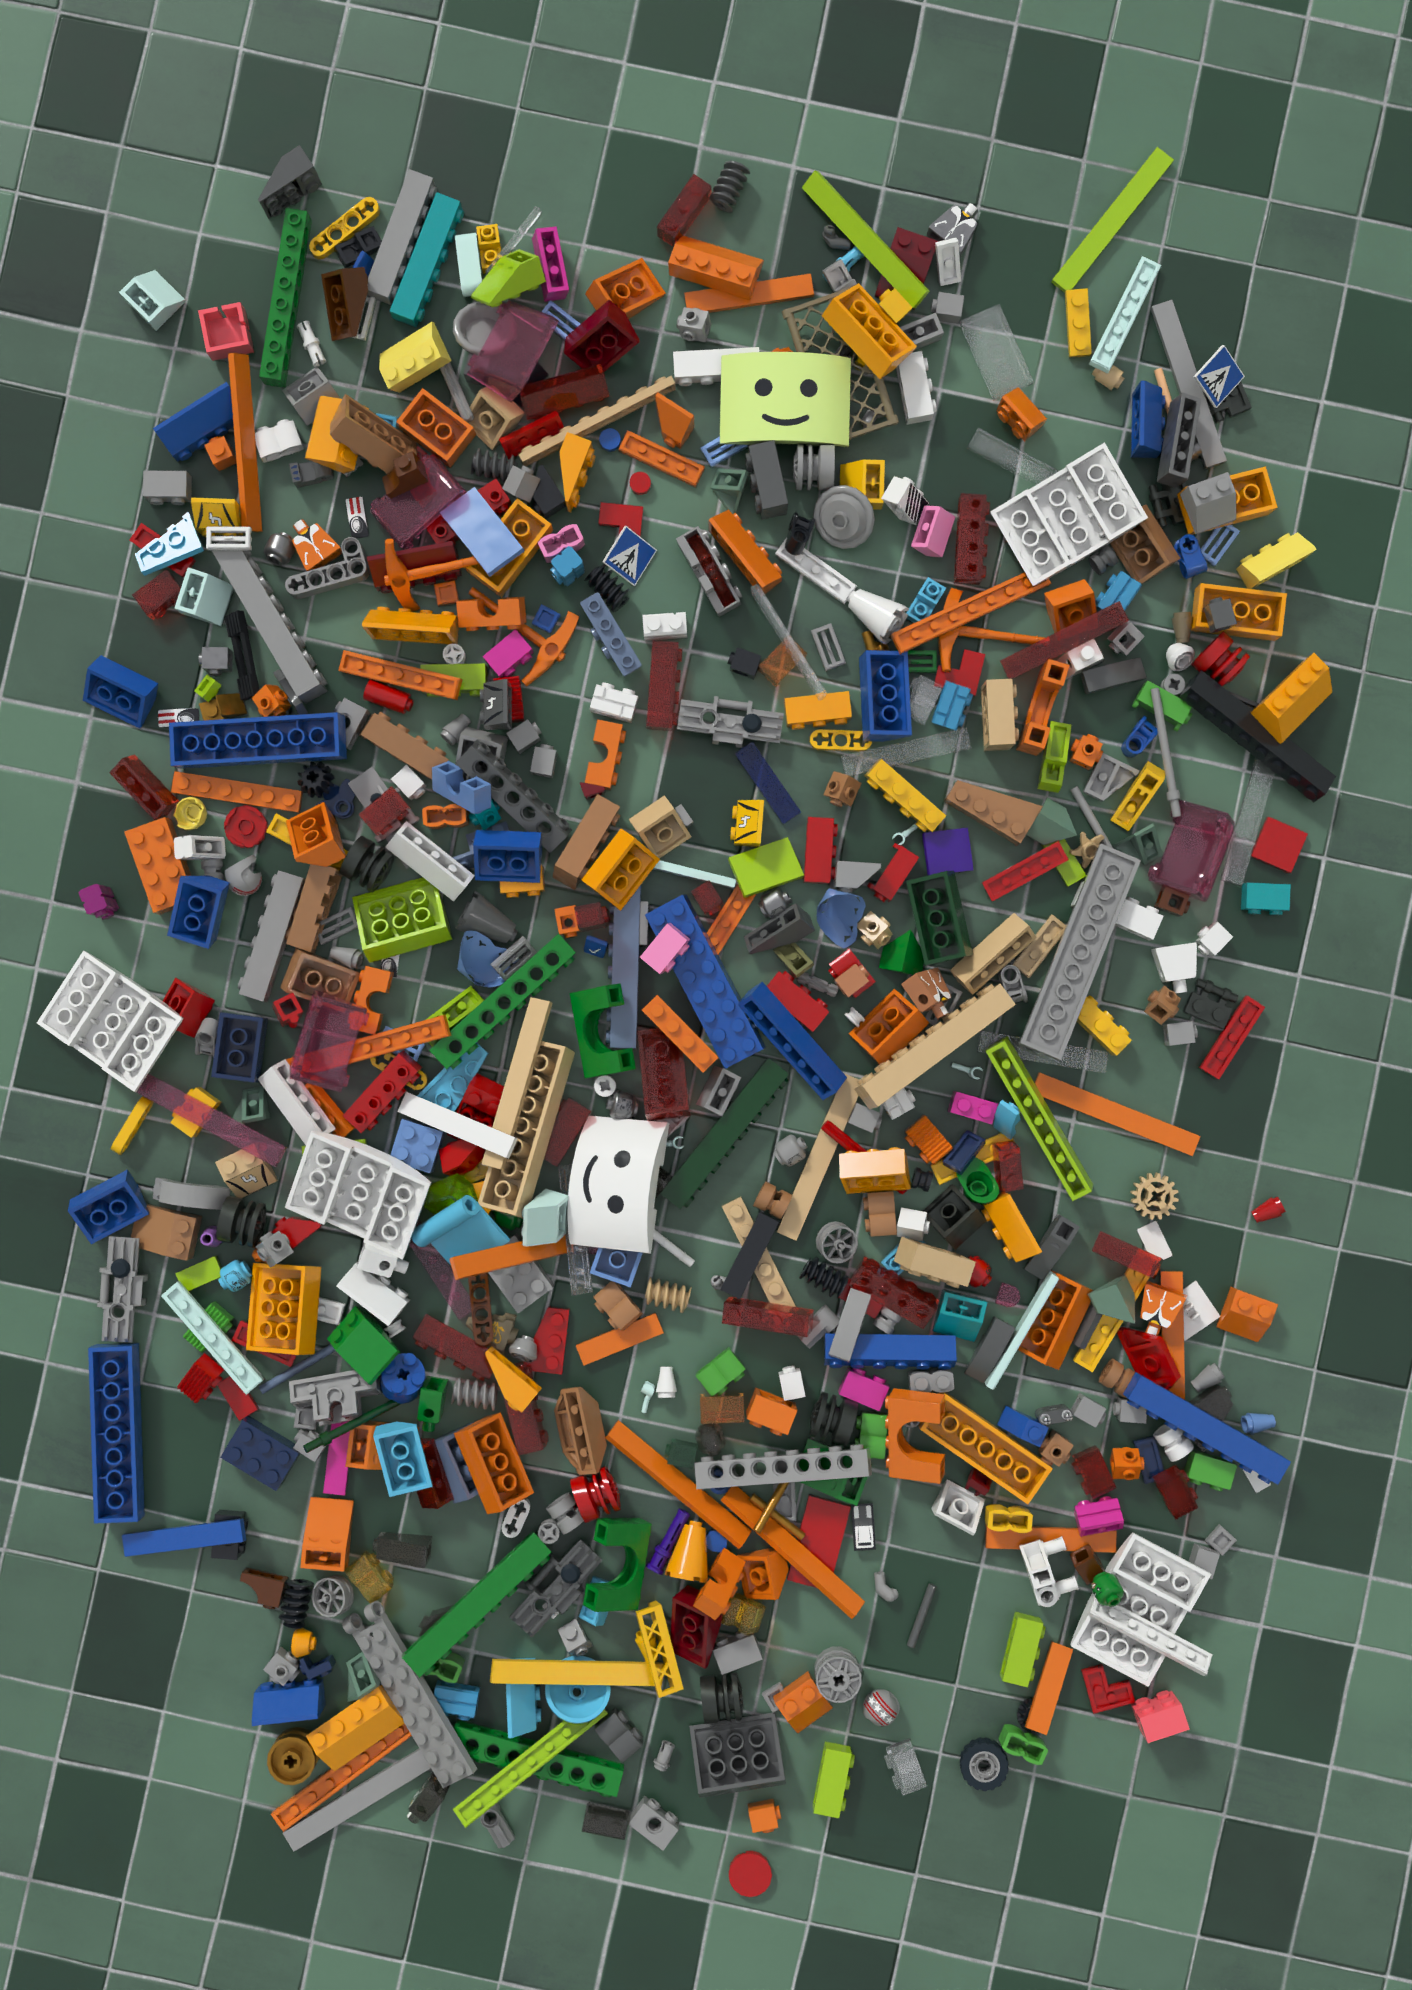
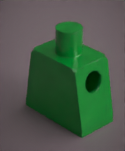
(432, 1402)

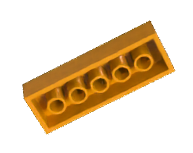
(988, 1449)

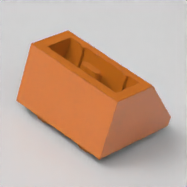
(1020, 414)

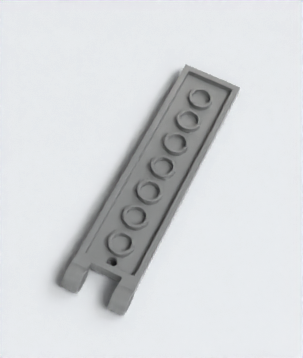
(410, 1696)

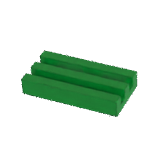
(933, 661)

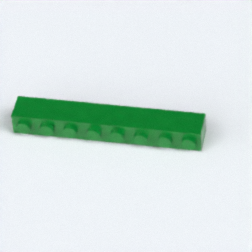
(475, 1604)

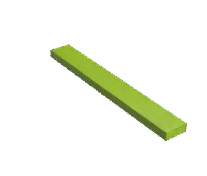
(1112, 220)
(865, 239)
(520, 1769)

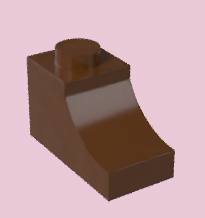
(407, 474)
(267, 1586)

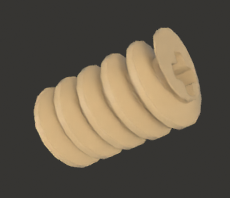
(667, 1295)

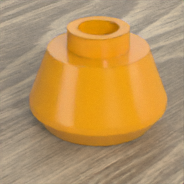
(302, 1642)

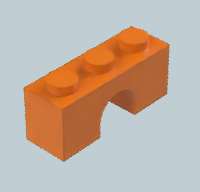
(473, 614)
(610, 736)
(372, 981)
(715, 1596)

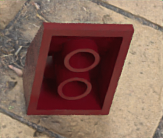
(914, 251)
(691, 1629)

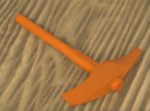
(400, 577)
(946, 641)
(550, 649)

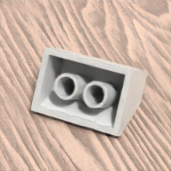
(374, 1294)

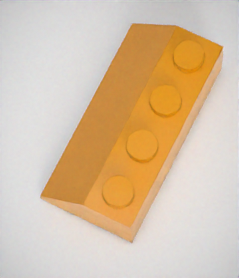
(868, 330)
(1294, 698)
(355, 1729)

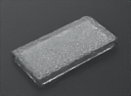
(996, 352)

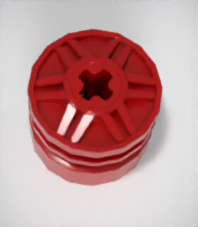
(1221, 659)
(595, 1494)

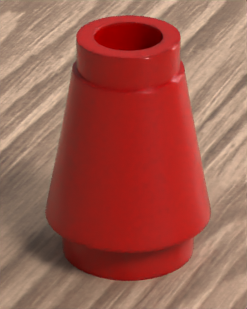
(1268, 1210)

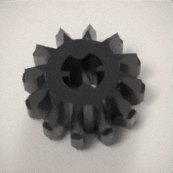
(321, 784)

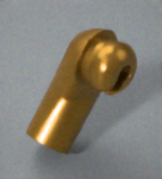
(871, 644)

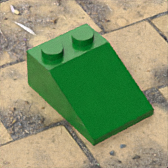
(363, 1344)

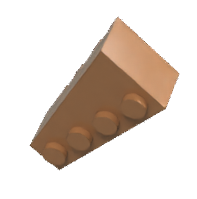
(994, 810)
(586, 841)

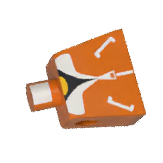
(314, 545)
(1160, 1306)

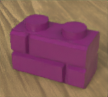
(99, 901)

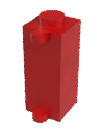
(894, 874)
(288, 1010)

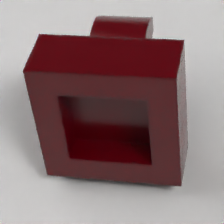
(979, 1482)

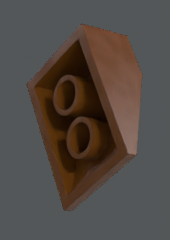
(345, 299)

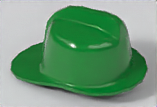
(979, 1183)

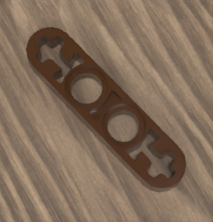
(477, 1305)

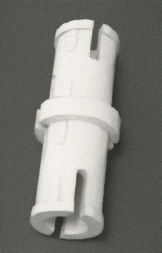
(311, 343)

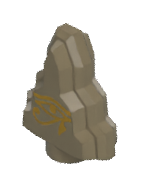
(503, 1329)

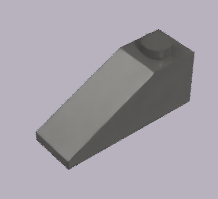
(781, 930)

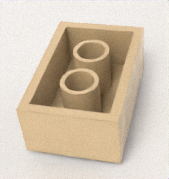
(999, 714)
(934, 1263)

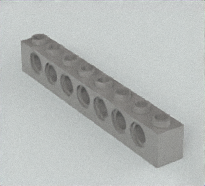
(707, 1479)

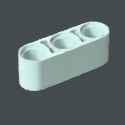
(468, 262)

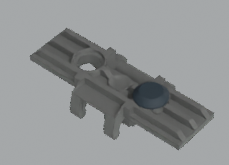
(561, 1592)

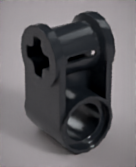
(798, 534)

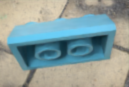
(402, 1458)
(522, 1707)

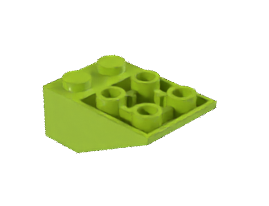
(510, 278)

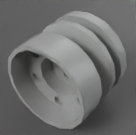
(814, 467)
(837, 1662)

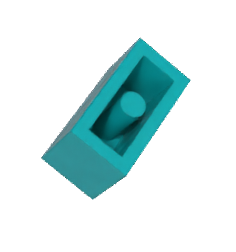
(1265, 897)

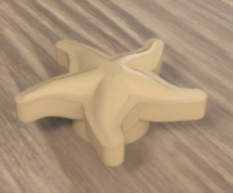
(1087, 848)

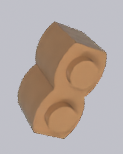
(881, 1213)
(617, 1305)

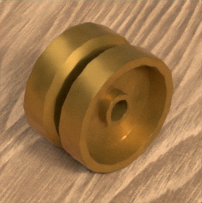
(292, 1757)

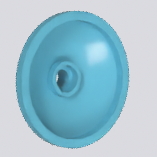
(577, 1708)

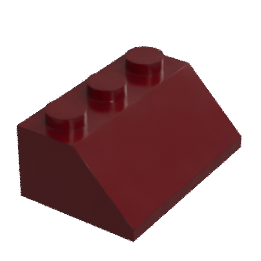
(601, 338)

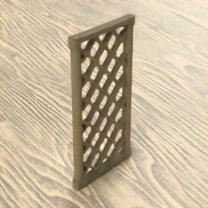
(788, 314)

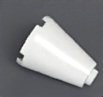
(878, 613)

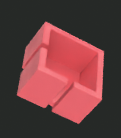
(226, 334)
(1160, 1716)

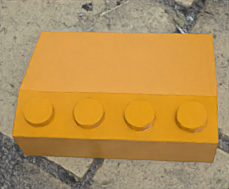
(412, 626)
(283, 1309)

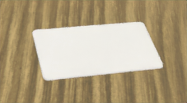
(1154, 1240)

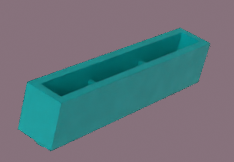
(426, 260)

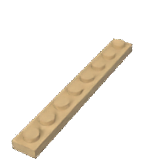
(603, 417)

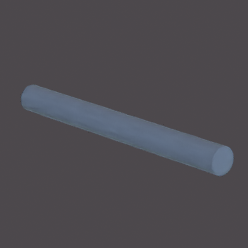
(296, 1368)

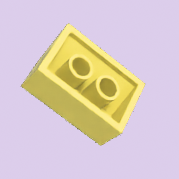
(413, 358)
(1274, 559)

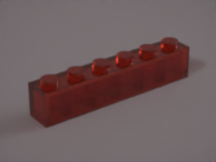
(1064, 640)

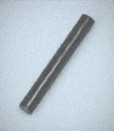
(921, 1615)

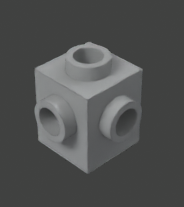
(694, 324)
(274, 1248)
(282, 1667)

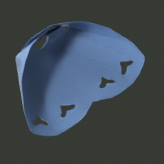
(840, 916)
(477, 960)

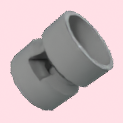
(565, 1512)

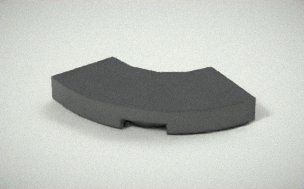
(295, 701)

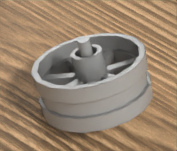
(836, 1242)
(332, 1595)

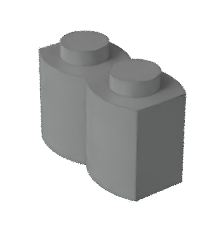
(934, 1379)

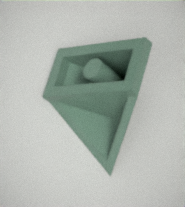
(730, 487)
(1051, 824)
(1141, 845)
(252, 1106)
(1115, 1299)
(360, 1677)

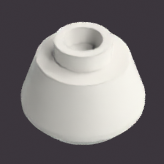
(1179, 656)

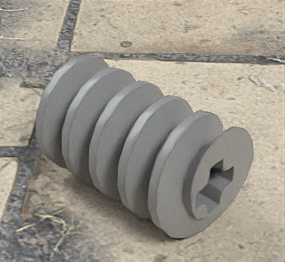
(475, 1393)

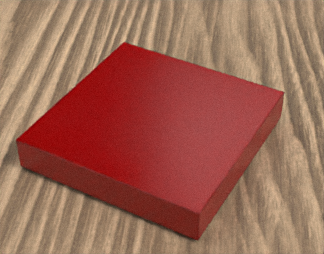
(1278, 845)

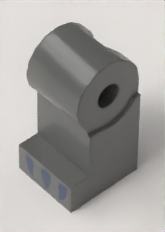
(309, 473)

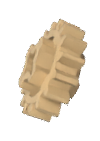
(1146, 1201)

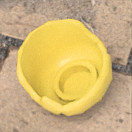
(190, 813)

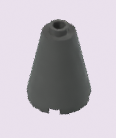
(486, 919)

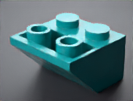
(959, 1315)

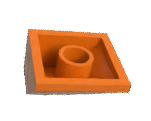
(674, 421)
(763, 1574)

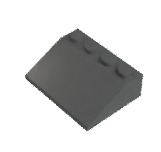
(737, 1755)

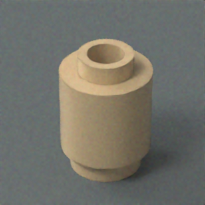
(1110, 380)

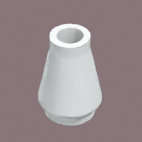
(666, 1383)

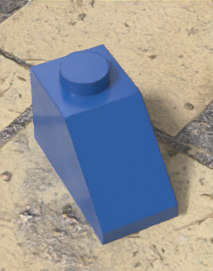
(1022, 1426)

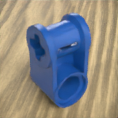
(1192, 559)
(1142, 735)

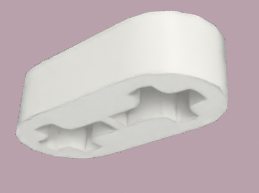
(520, 1518)

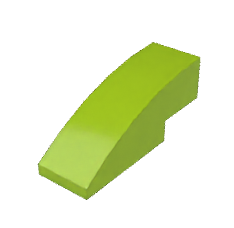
(1054, 757)

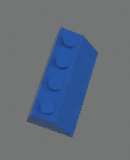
(197, 423)
(885, 695)

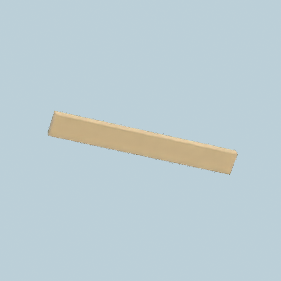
(519, 1075)
(818, 1161)

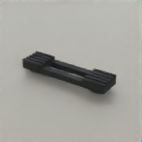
(236, 627)

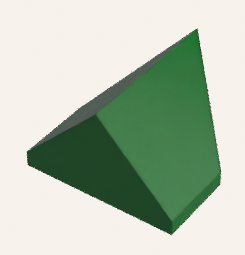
(902, 955)

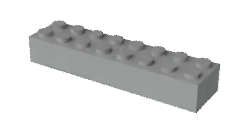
(271, 623)

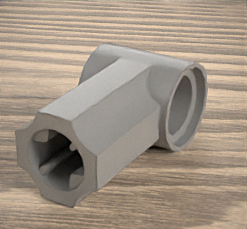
(823, 1322)
(498, 1827)

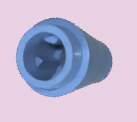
(1255, 1423)

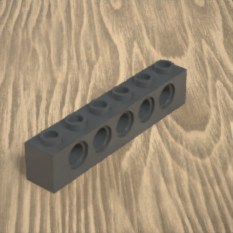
(515, 807)

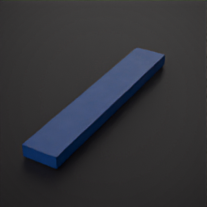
(184, 1537)

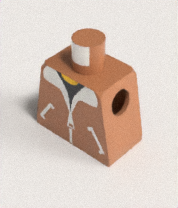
(928, 991)

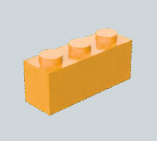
(809, 710)

